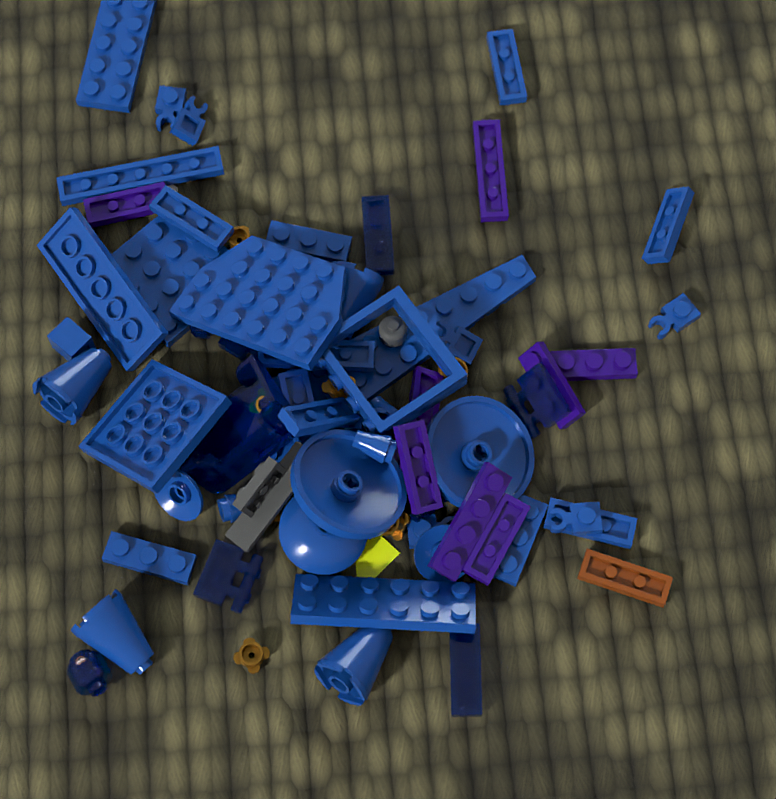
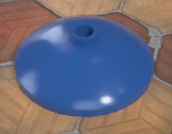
(313, 549)

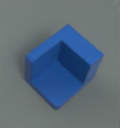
(70, 339)

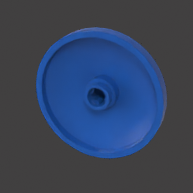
(474, 433)
(345, 487)

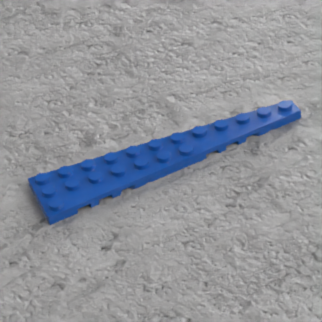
(457, 307)

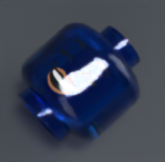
(89, 673)

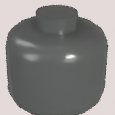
(392, 331)

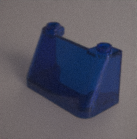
(242, 433)

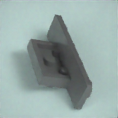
(262, 499)

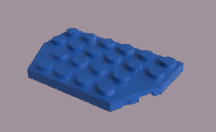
(267, 300)

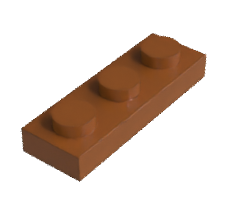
(625, 578)

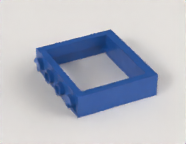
(427, 337)

